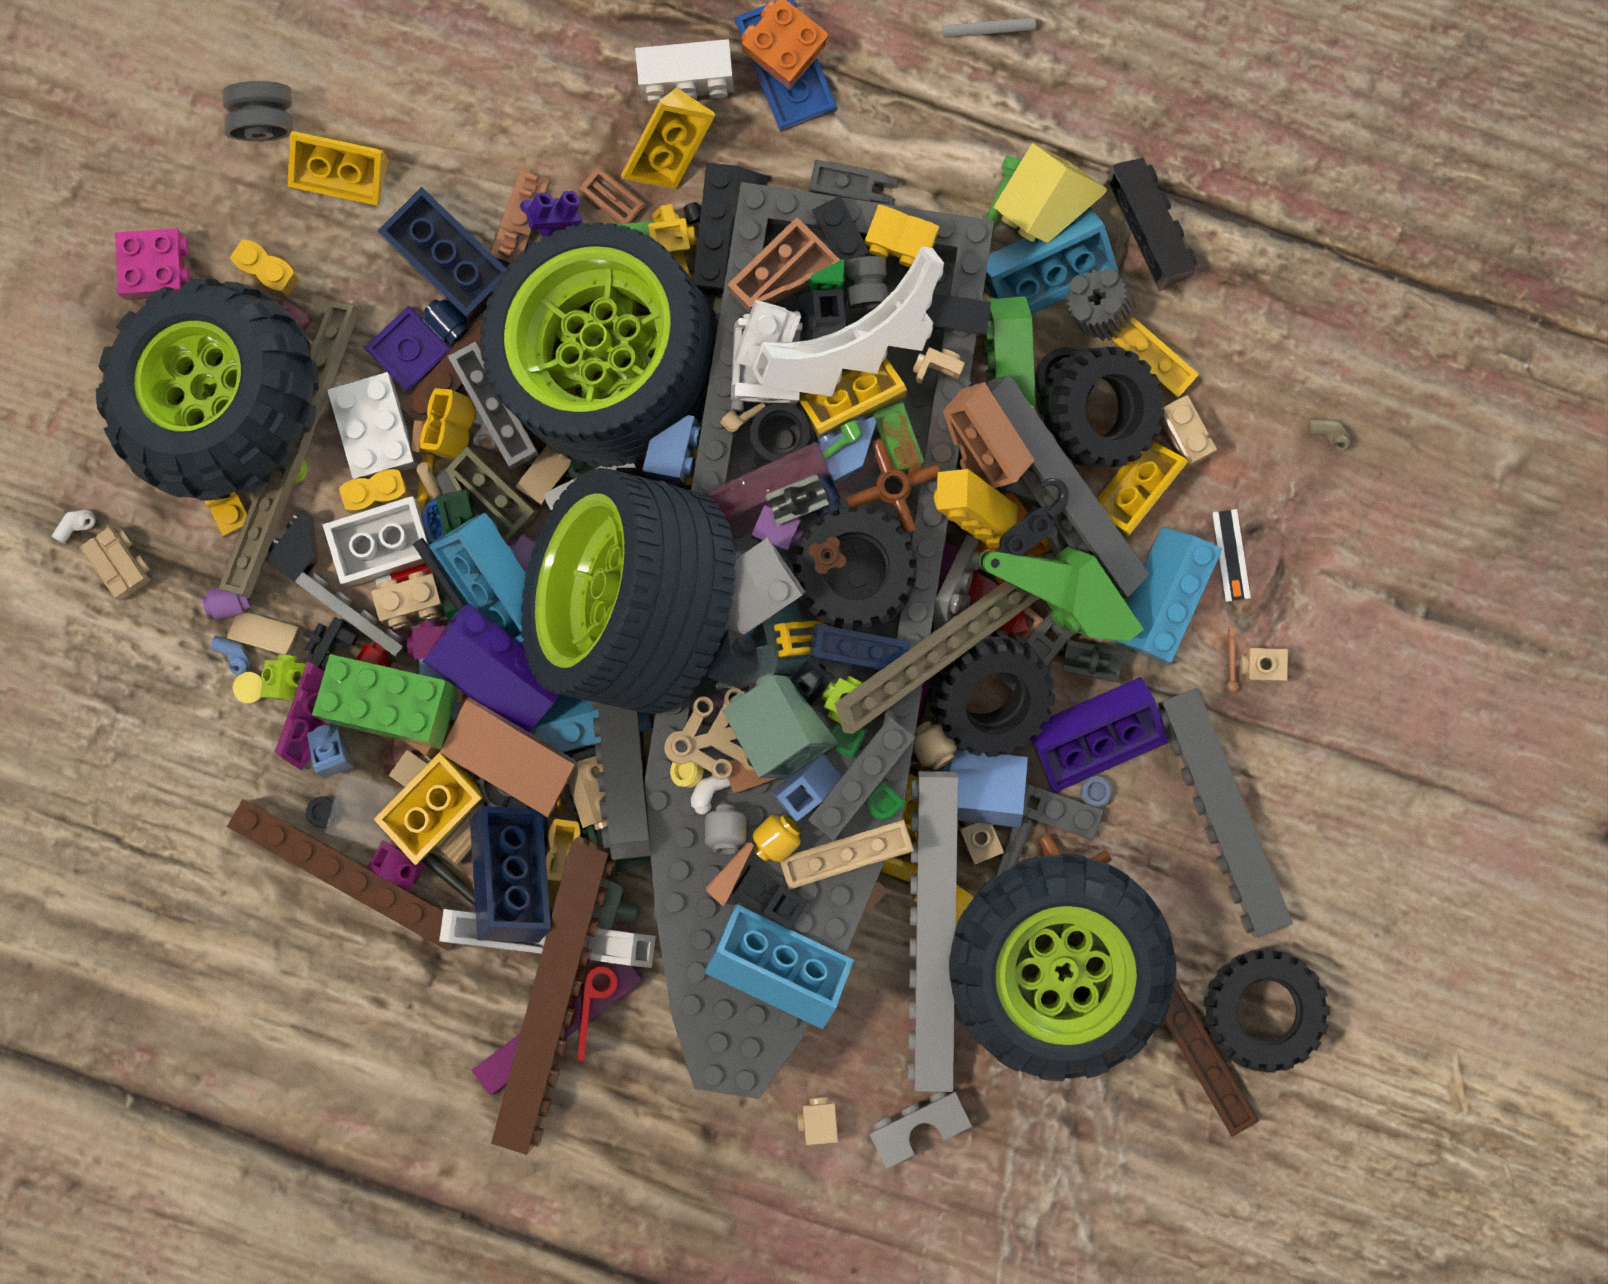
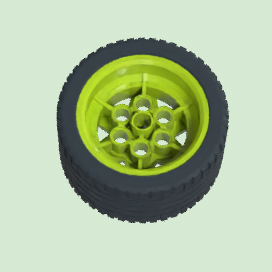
(628, 404)
(627, 592)

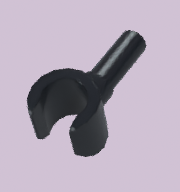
(692, 213)

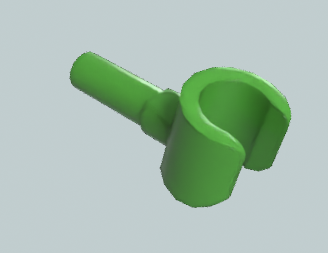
(851, 434)

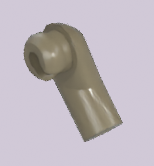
(1332, 430)

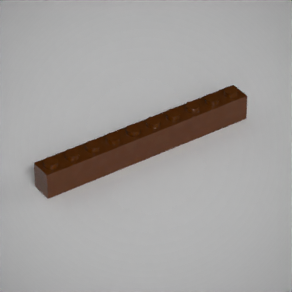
(553, 996)

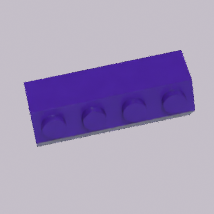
(489, 668)
(1099, 734)

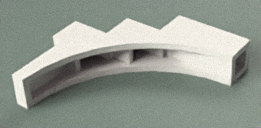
(898, 322)
(606, 946)

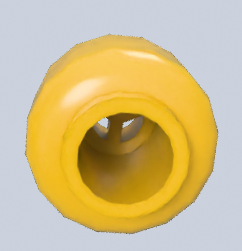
(776, 838)

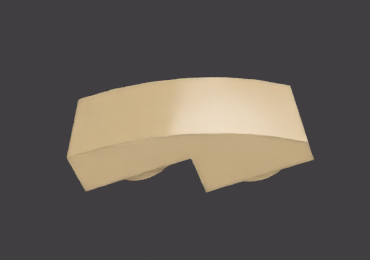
(543, 475)

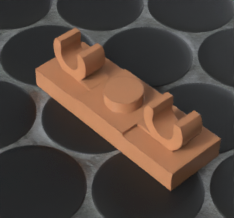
(514, 228)

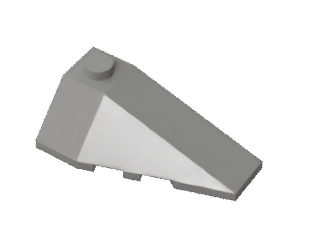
(761, 587)

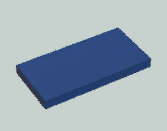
(805, 100)

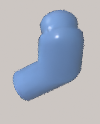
(235, 652)

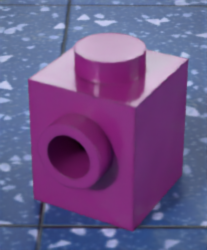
(423, 639)
(395, 866)

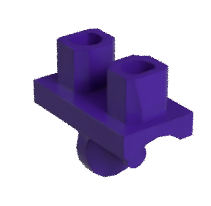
(548, 213)

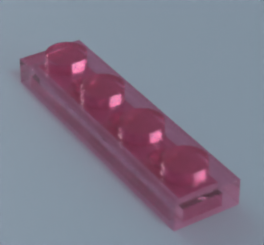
(750, 489)

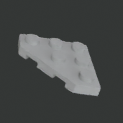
(953, 595)

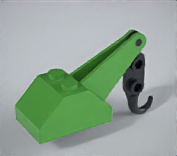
(1070, 583)

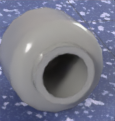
(725, 830)

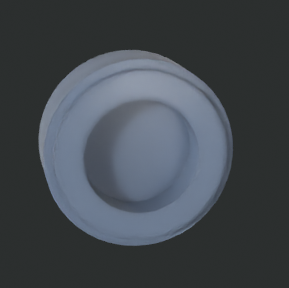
(1095, 791)

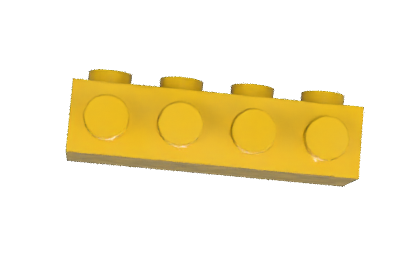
(974, 505)

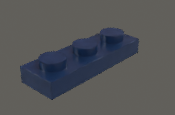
(855, 647)

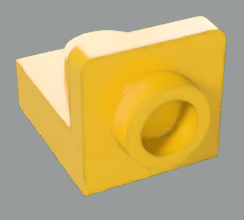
(674, 235)
(228, 513)

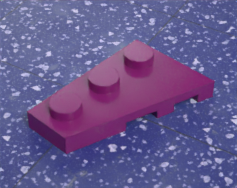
(293, 741)

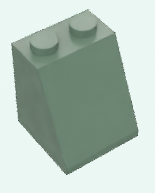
(777, 727)

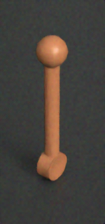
(1232, 685)

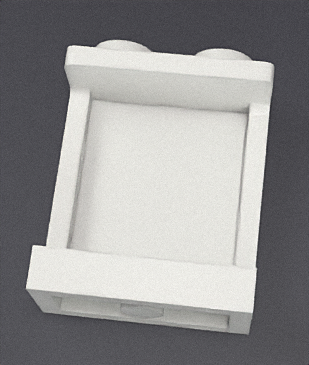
(745, 383)

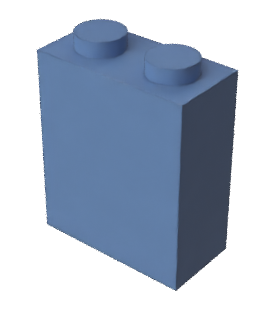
(990, 787)

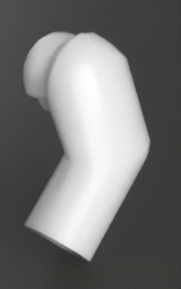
(72, 522)
(704, 792)

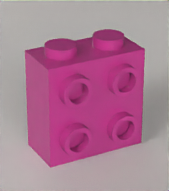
(150, 261)

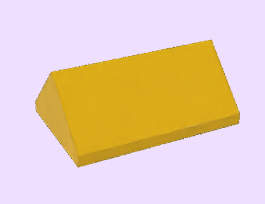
(669, 141)
(336, 168)
(853, 397)
(1139, 486)
(429, 807)

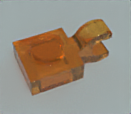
(906, 452)

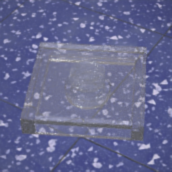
(355, 808)

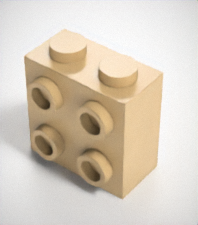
(408, 600)
(586, 792)

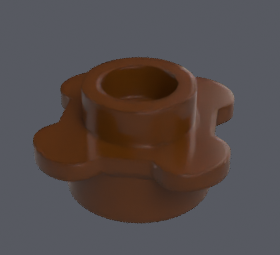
(830, 546)

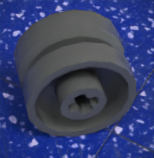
(257, 111)

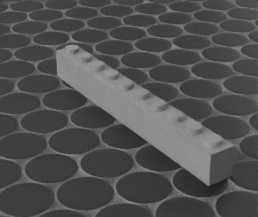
(935, 930)

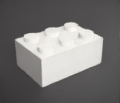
(691, 67)
(372, 426)
(376, 541)

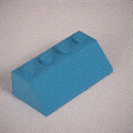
(1046, 269)
(484, 571)
(1168, 597)
(570, 724)
(779, 966)

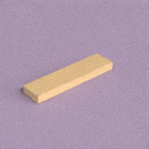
(846, 854)

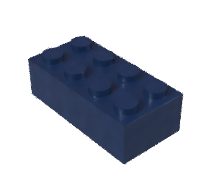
(443, 253)
(509, 874)

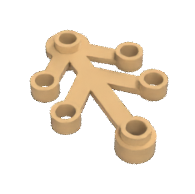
(717, 737)

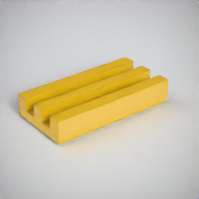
(786, 639)

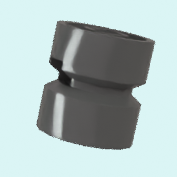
(866, 282)

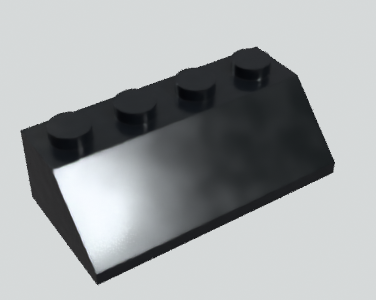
(717, 222)
(1151, 223)

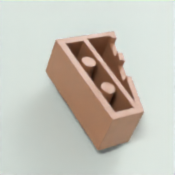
(782, 267)
(986, 437)

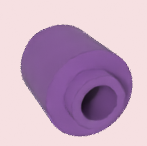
(224, 604)

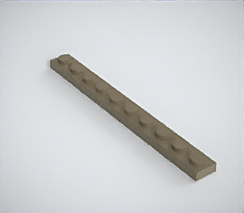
(272, 497)
(931, 655)

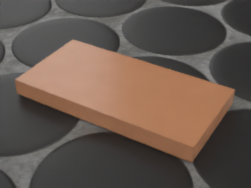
(508, 757)

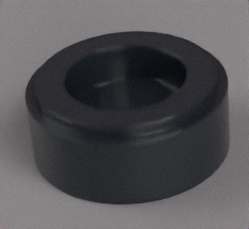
(319, 811)

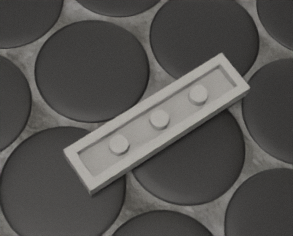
(341, 605)

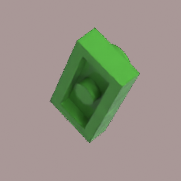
(892, 414)

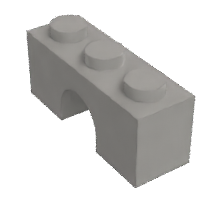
(892, 1137)

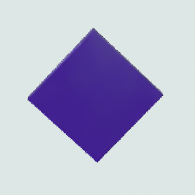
(407, 349)

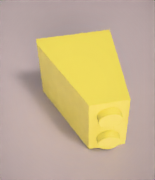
(1046, 195)

